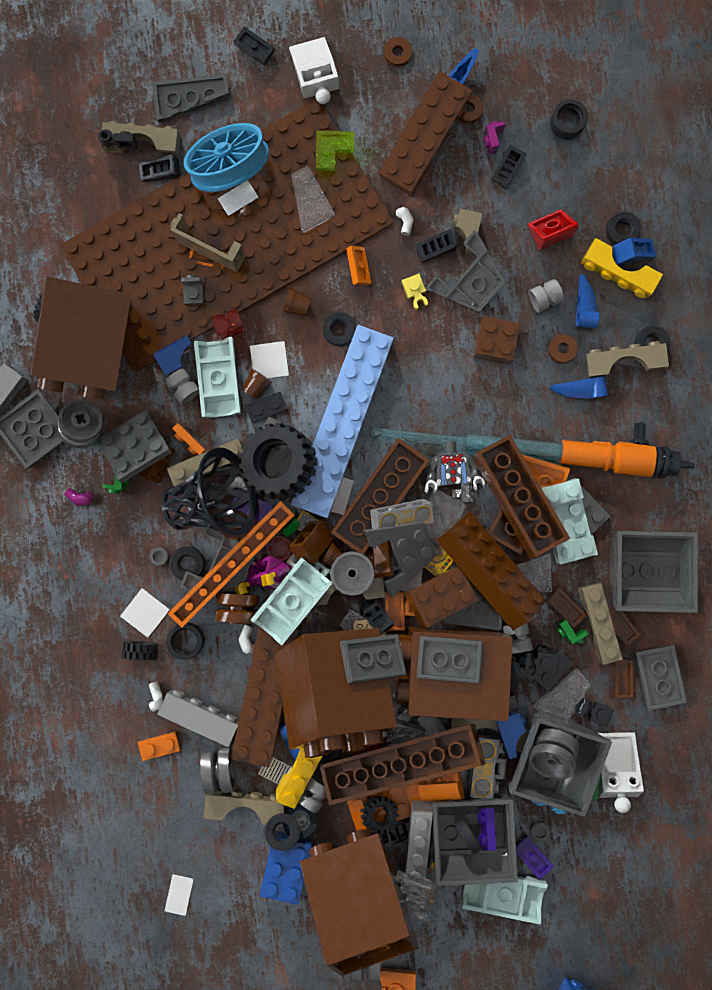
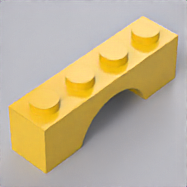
(600, 259)
(295, 781)

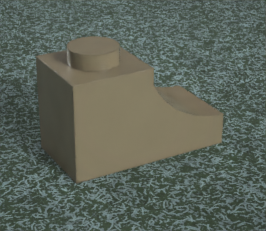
(465, 224)

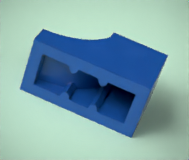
(633, 250)
(170, 356)
(511, 731)

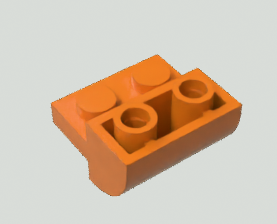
(442, 788)

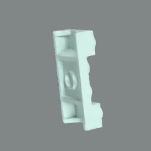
(217, 378)
(568, 505)
(291, 601)
(510, 900)

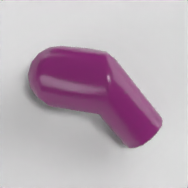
(79, 499)

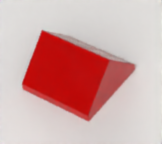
(552, 229)

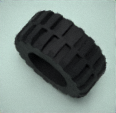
(258, 448)

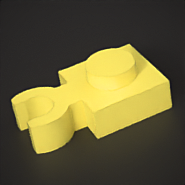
(414, 289)

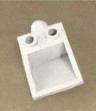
(315, 69)
(621, 766)

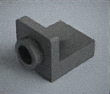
(193, 290)

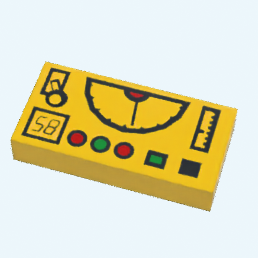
(439, 564)

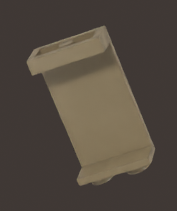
(232, 260)

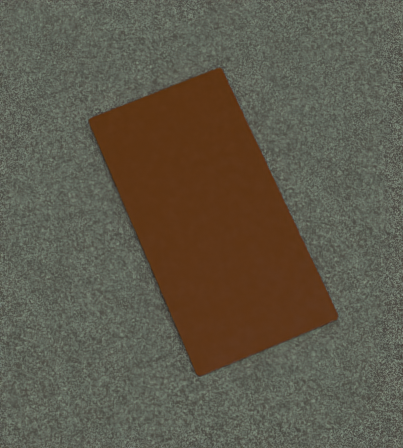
(142, 258)

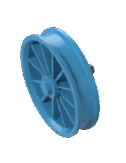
(226, 157)

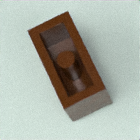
(311, 542)

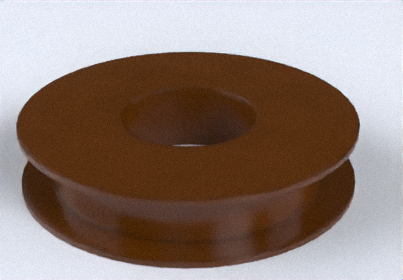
(394, 43)
(472, 117)
(562, 339)

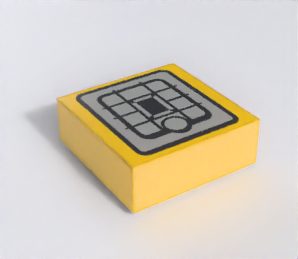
(304, 519)

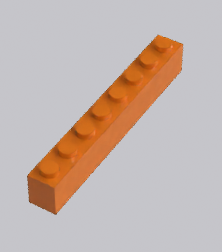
(230, 564)

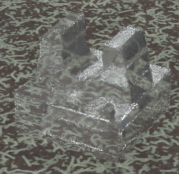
(464, 493)

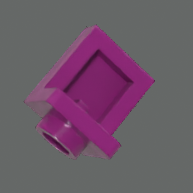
(490, 139)

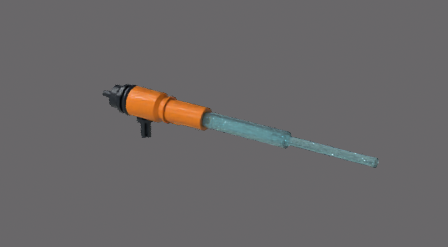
(624, 458)

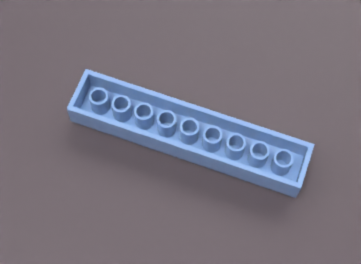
(344, 418)

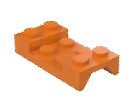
(401, 796)

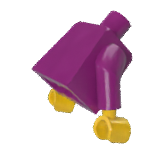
(265, 573)

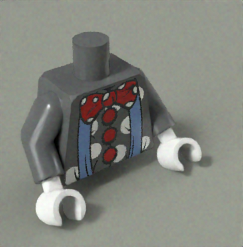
(452, 468)

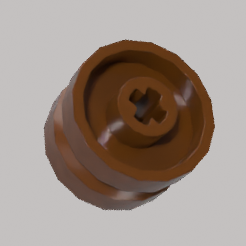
(236, 611)

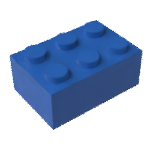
(283, 871)

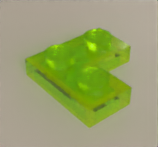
(330, 143)

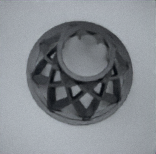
(207, 520)

